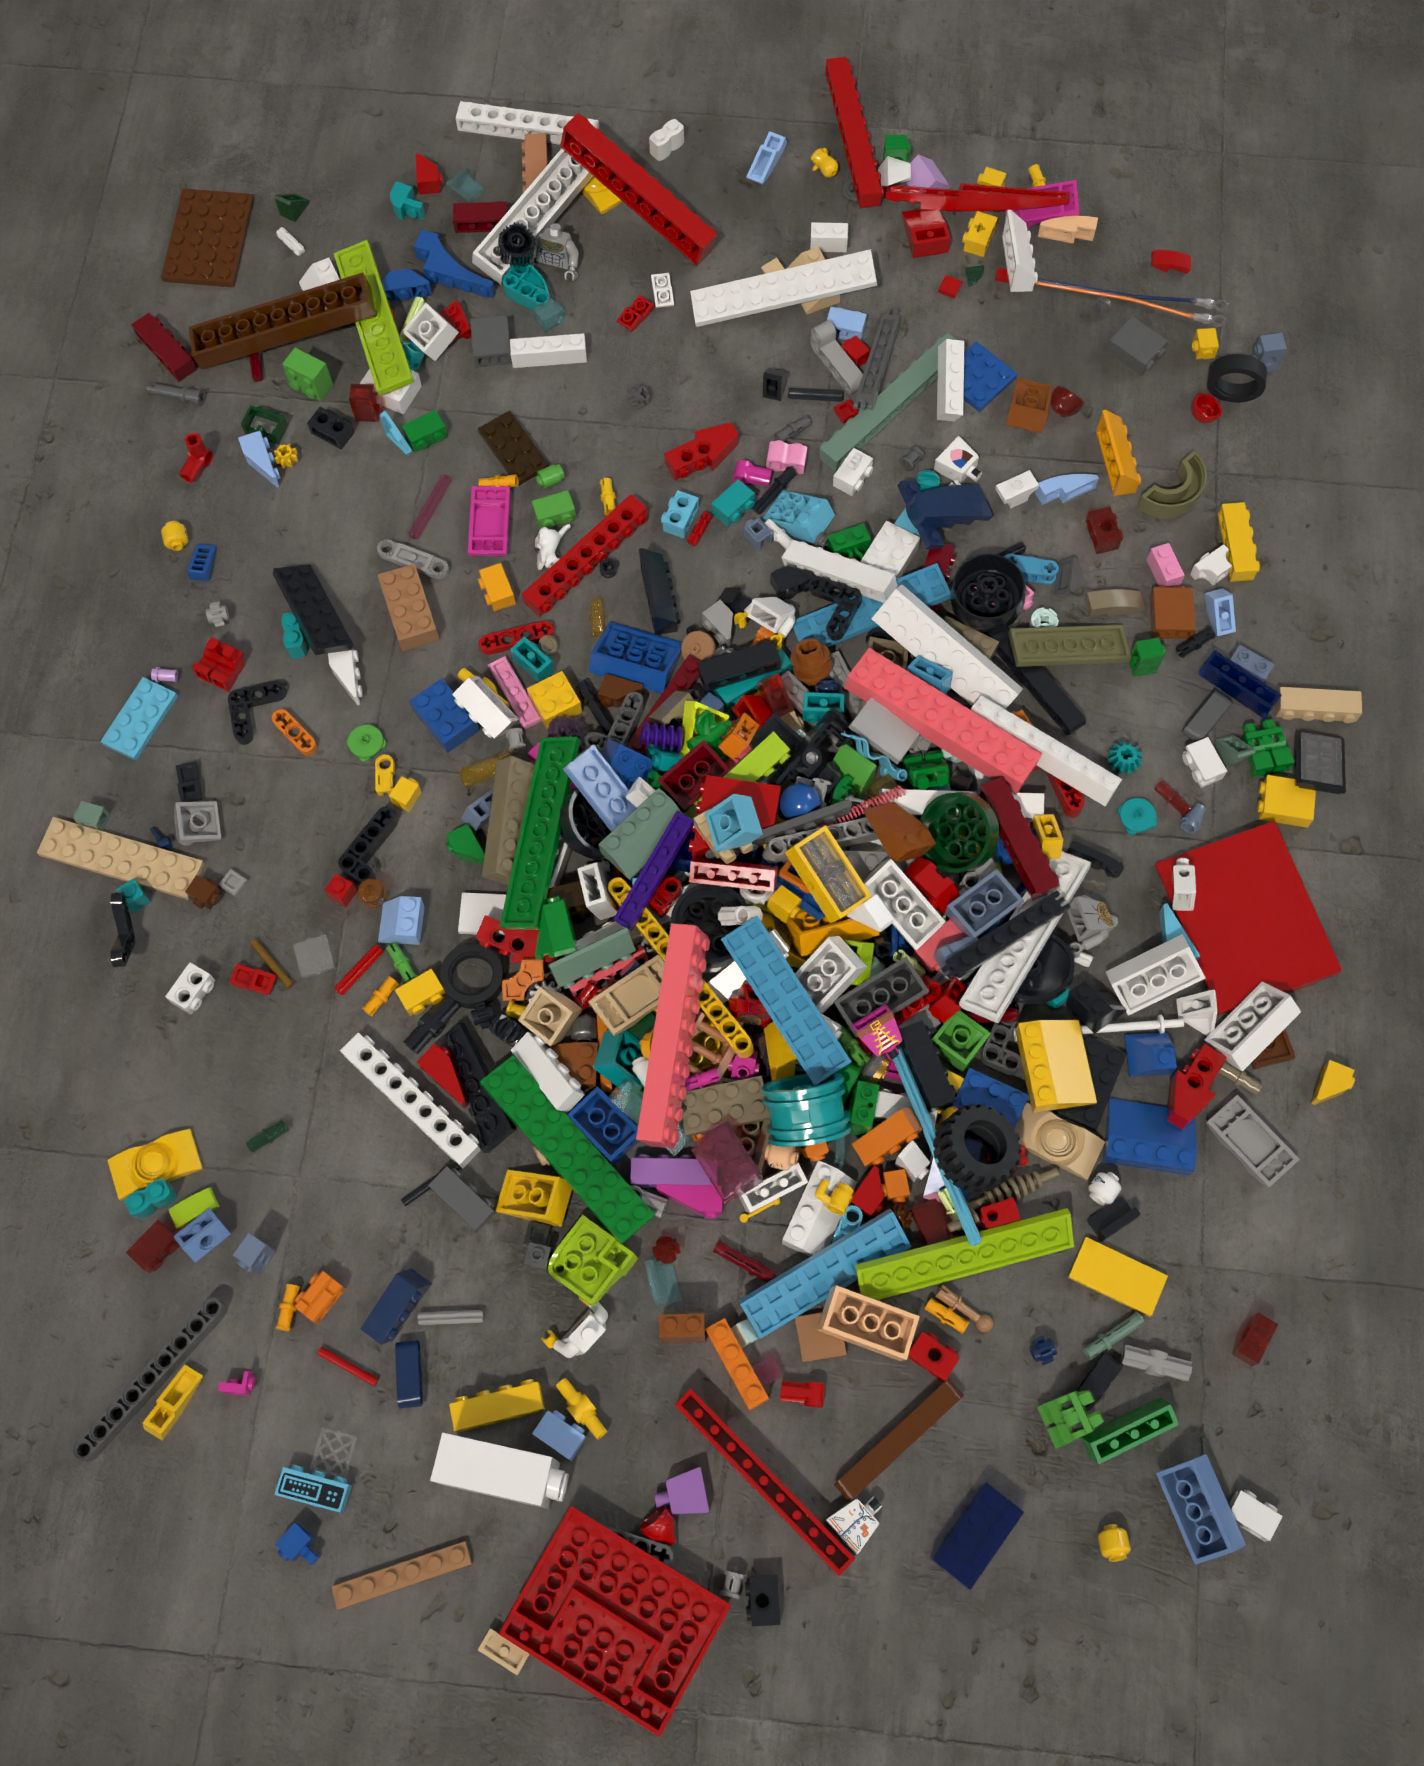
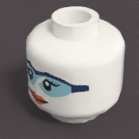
(1104, 1188)

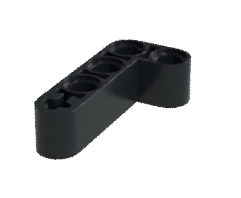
(384, 817)

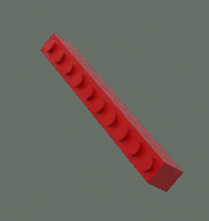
(853, 132)
(765, 1482)

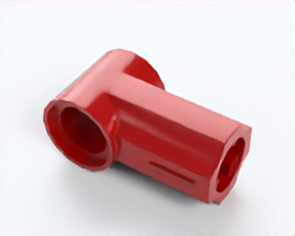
(807, 1393)

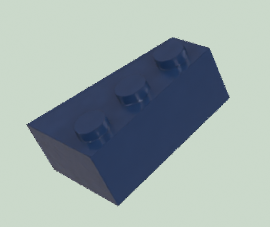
(395, 1306)

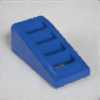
(202, 575)

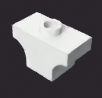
(1017, 489)
(1212, 566)

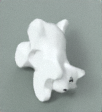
(547, 543)

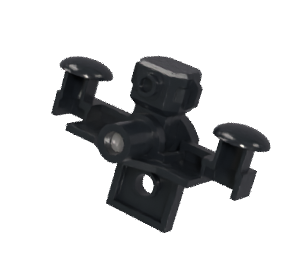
(805, 756)

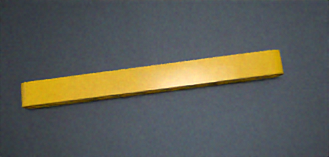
(709, 1006)

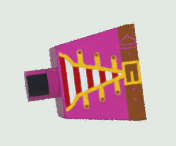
(879, 1032)

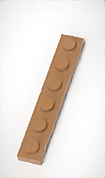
(401, 1575)

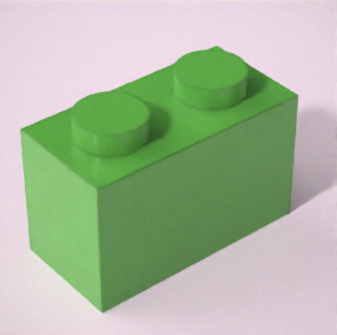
(554, 510)

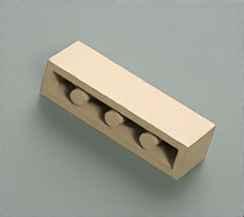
(1319, 704)

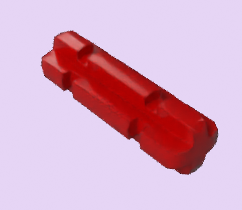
(699, 528)

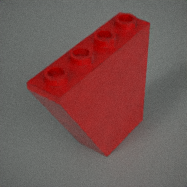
(717, 789)

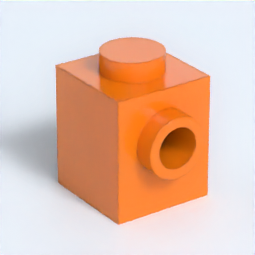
(895, 1186)

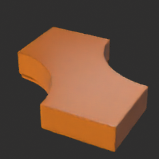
(516, 986)

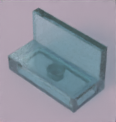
(662, 1283)

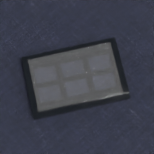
(1320, 762)

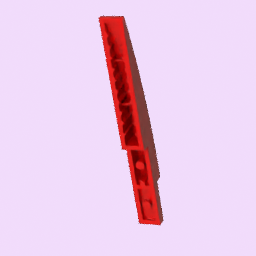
(976, 197)

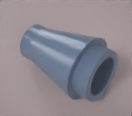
(1192, 820)

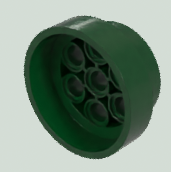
(942, 814)

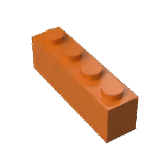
(737, 1365)

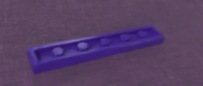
(654, 871)

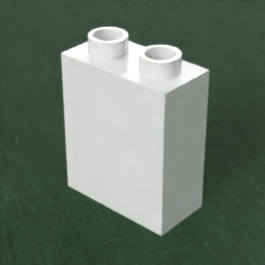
(499, 1471)

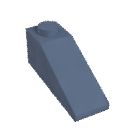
(478, 812)

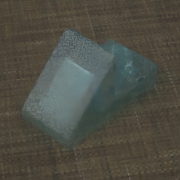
(465, 185)

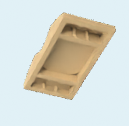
(630, 997)
(1059, 1141)

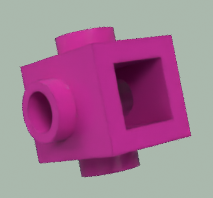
(744, 1067)

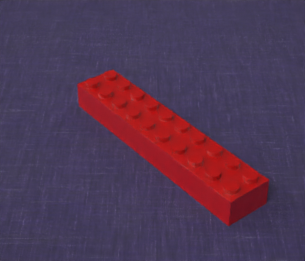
(637, 189)

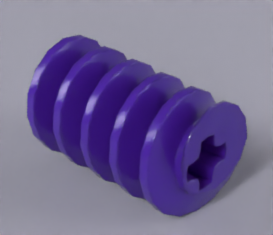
(661, 736)

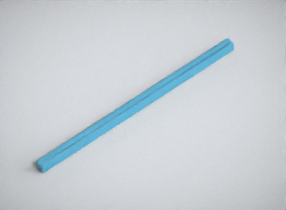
(929, 1132)

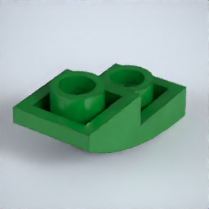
(842, 790)

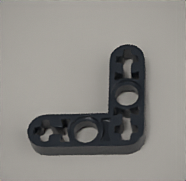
(840, 599)
(244, 705)
(126, 937)

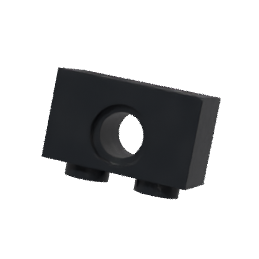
(770, 1614)

